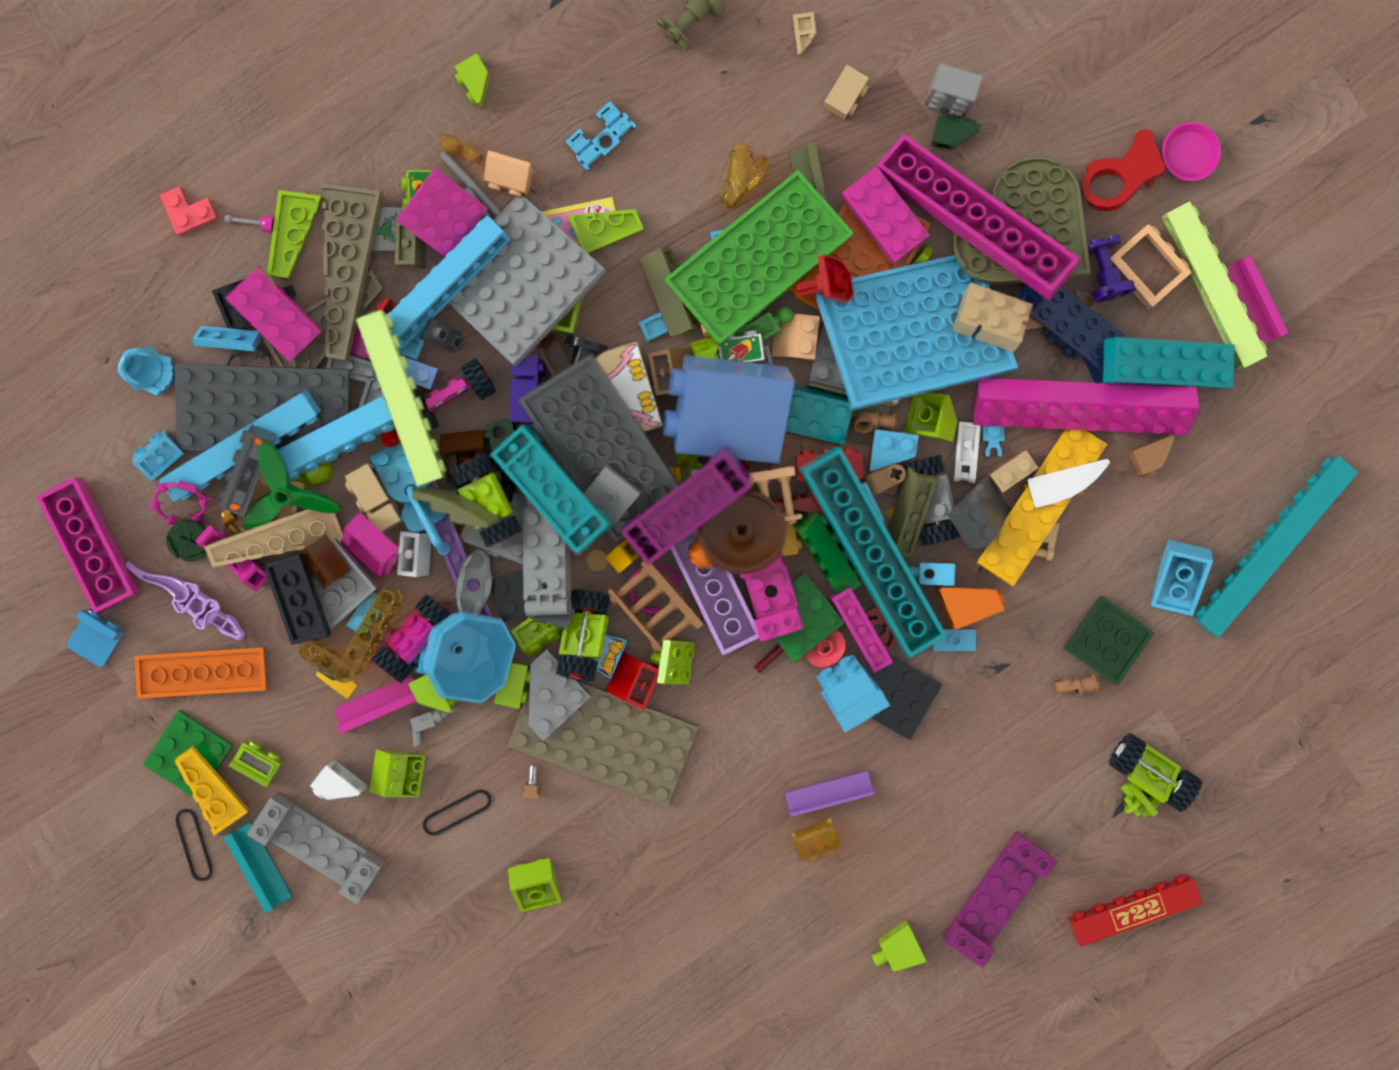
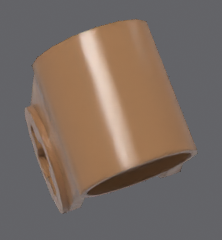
(881, 481)

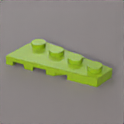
(290, 229)

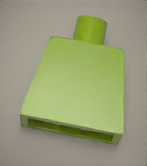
(899, 949)

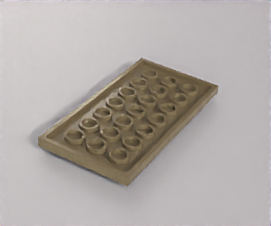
(614, 745)

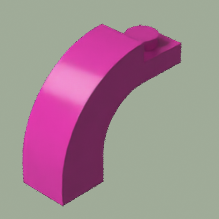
(248, 571)

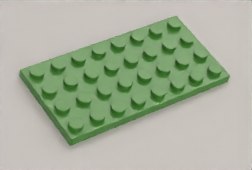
(758, 257)

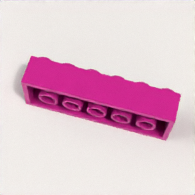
(88, 544)

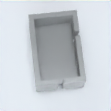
(952, 90)

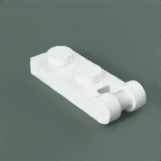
(966, 452)

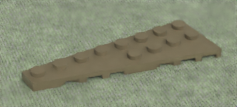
(349, 236)

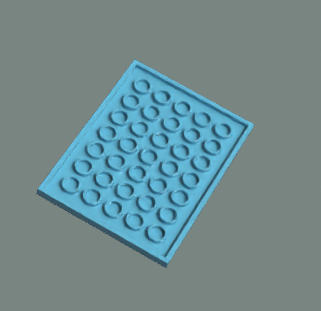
(900, 335)

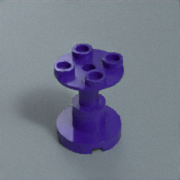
(1108, 277)

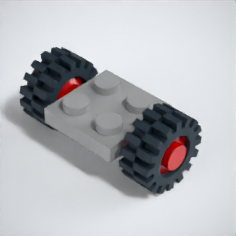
(940, 505)

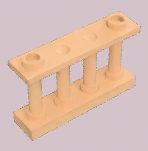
(784, 475)

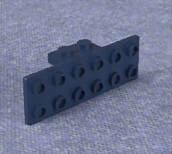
(1071, 325)

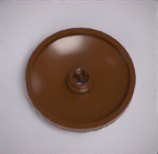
(763, 530)

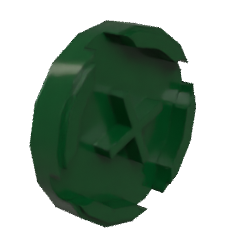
(182, 540)

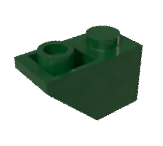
(952, 132)

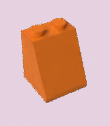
(968, 604)

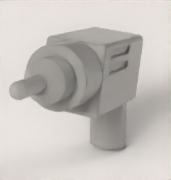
(424, 722)

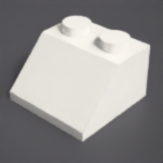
(337, 782)

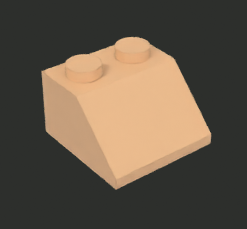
(508, 174)
(797, 338)

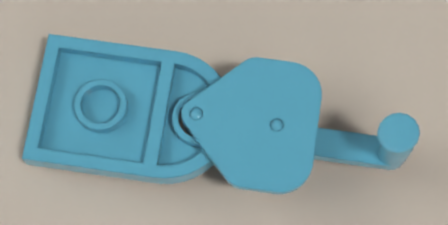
(399, 482)

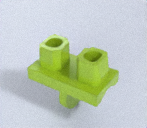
(1138, 802)

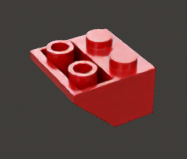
(633, 680)

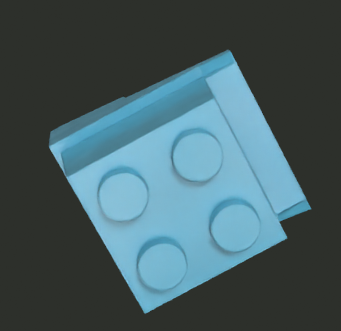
(851, 692)

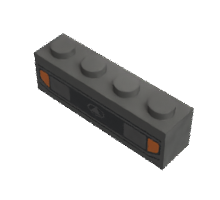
(246, 472)

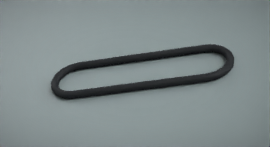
(461, 820)
(185, 848)

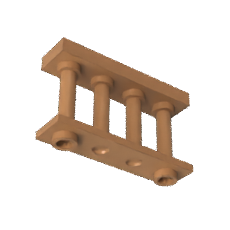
(663, 585)

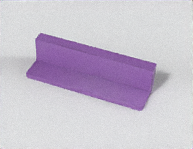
(829, 793)

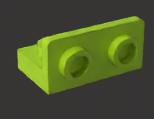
(534, 636)

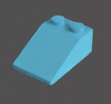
(1181, 577)

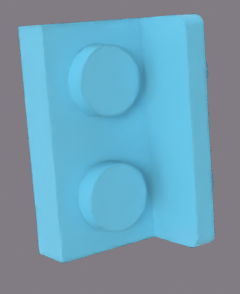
(156, 455)

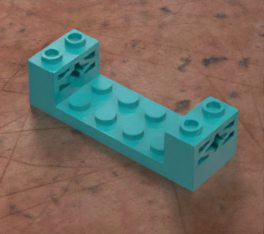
(552, 489)

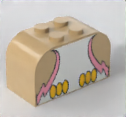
(629, 376)

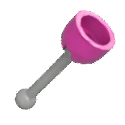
(266, 223)

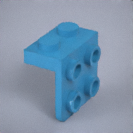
(95, 637)

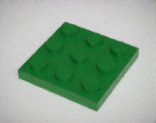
(818, 617)
(179, 737)

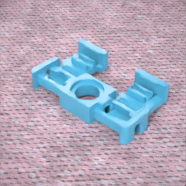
(590, 152)

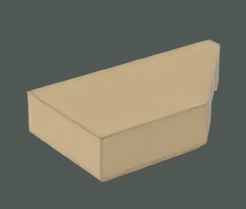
(804, 30)

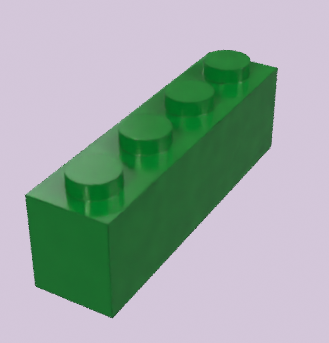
(826, 553)

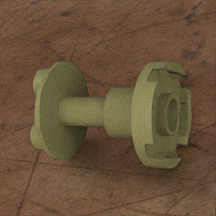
(695, 11)

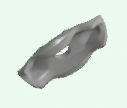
(475, 567)

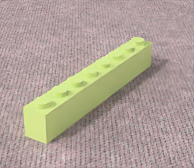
(1214, 285)
(400, 397)

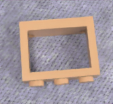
(1144, 295)

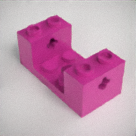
(774, 614)

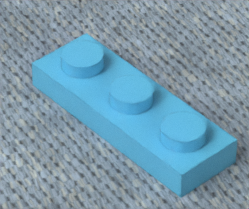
(227, 338)

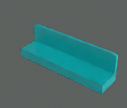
(258, 868)

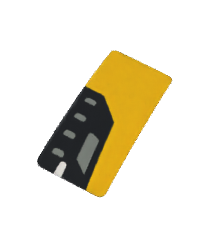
(344, 689)

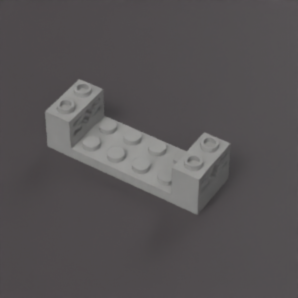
(317, 846)

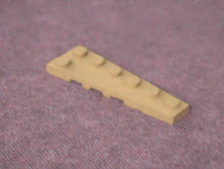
(275, 537)

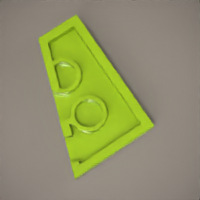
(604, 228)

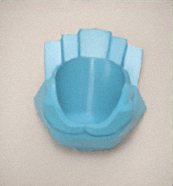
(147, 370)

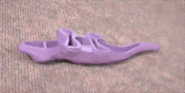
(190, 599)

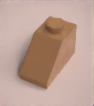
(1151, 456)

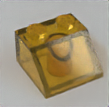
(816, 840)

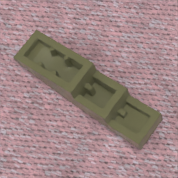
(460, 508)

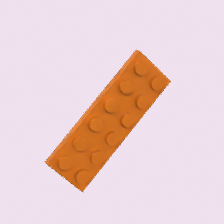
(201, 672)

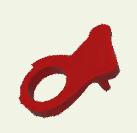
(1138, 167)

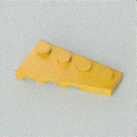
(215, 797)

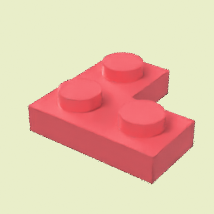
(186, 216)

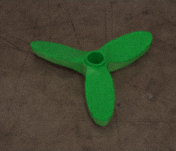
(277, 478)

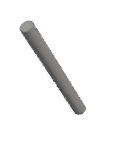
(470, 183)

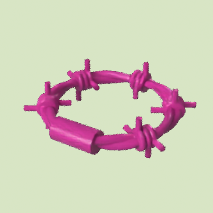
(162, 488)
(675, 577)

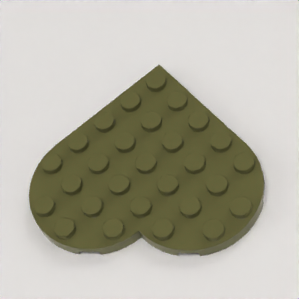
(1047, 199)

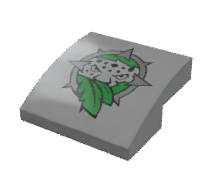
(385, 232)

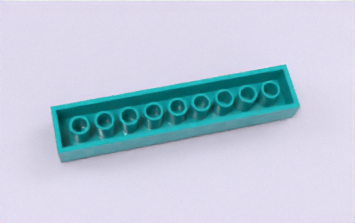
(872, 552)

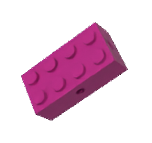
(884, 215)
(274, 313)

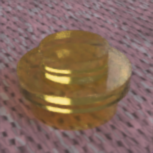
(596, 560)

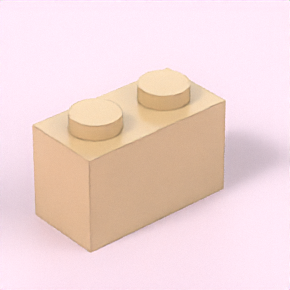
(846, 92)
(1013, 471)

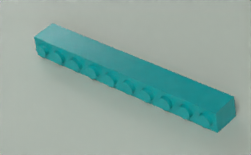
(1275, 546)

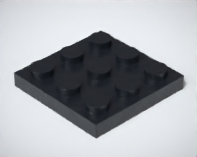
(908, 694)

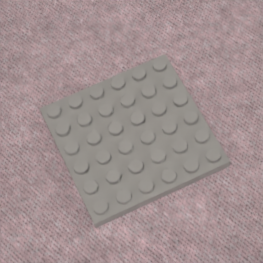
(527, 282)

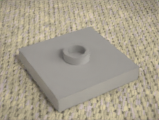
(612, 493)

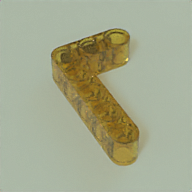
(359, 641)

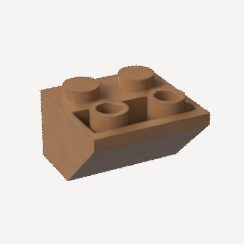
(661, 367)

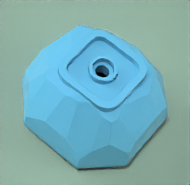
(478, 665)

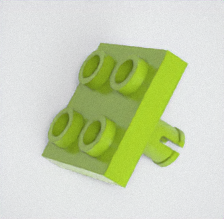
(674, 662)

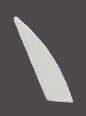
(1065, 483)

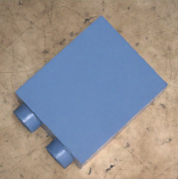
(729, 406)

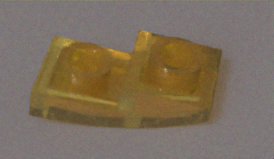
(456, 145)

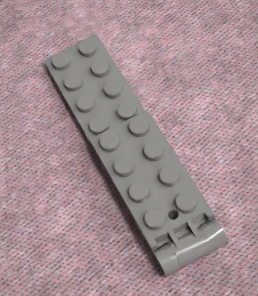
(545, 561)

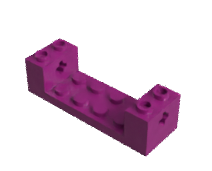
(688, 506)
(997, 898)

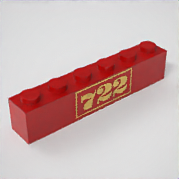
(1134, 910)

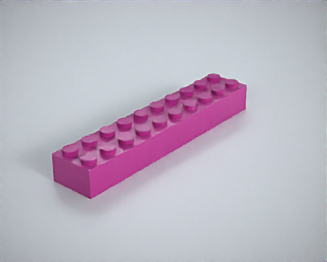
(978, 217)
(1085, 406)

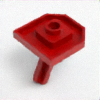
(832, 282)

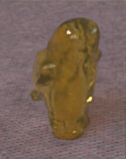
(742, 175)

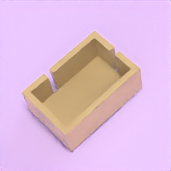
(998, 314)
(374, 498)

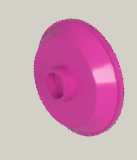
(1191, 151)

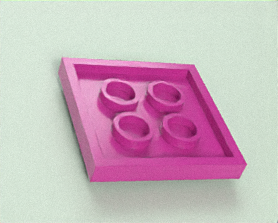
(441, 213)

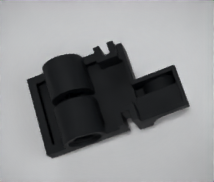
(230, 314)

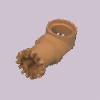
(875, 420)
(1080, 685)

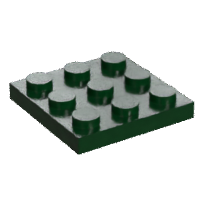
(1109, 640)

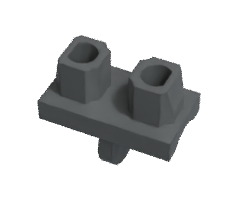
(443, 335)

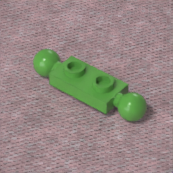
(768, 323)

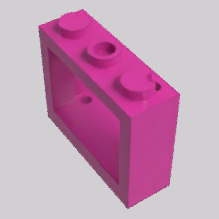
(370, 546)

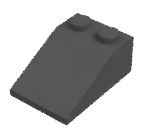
(980, 515)

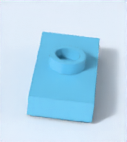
(957, 640)

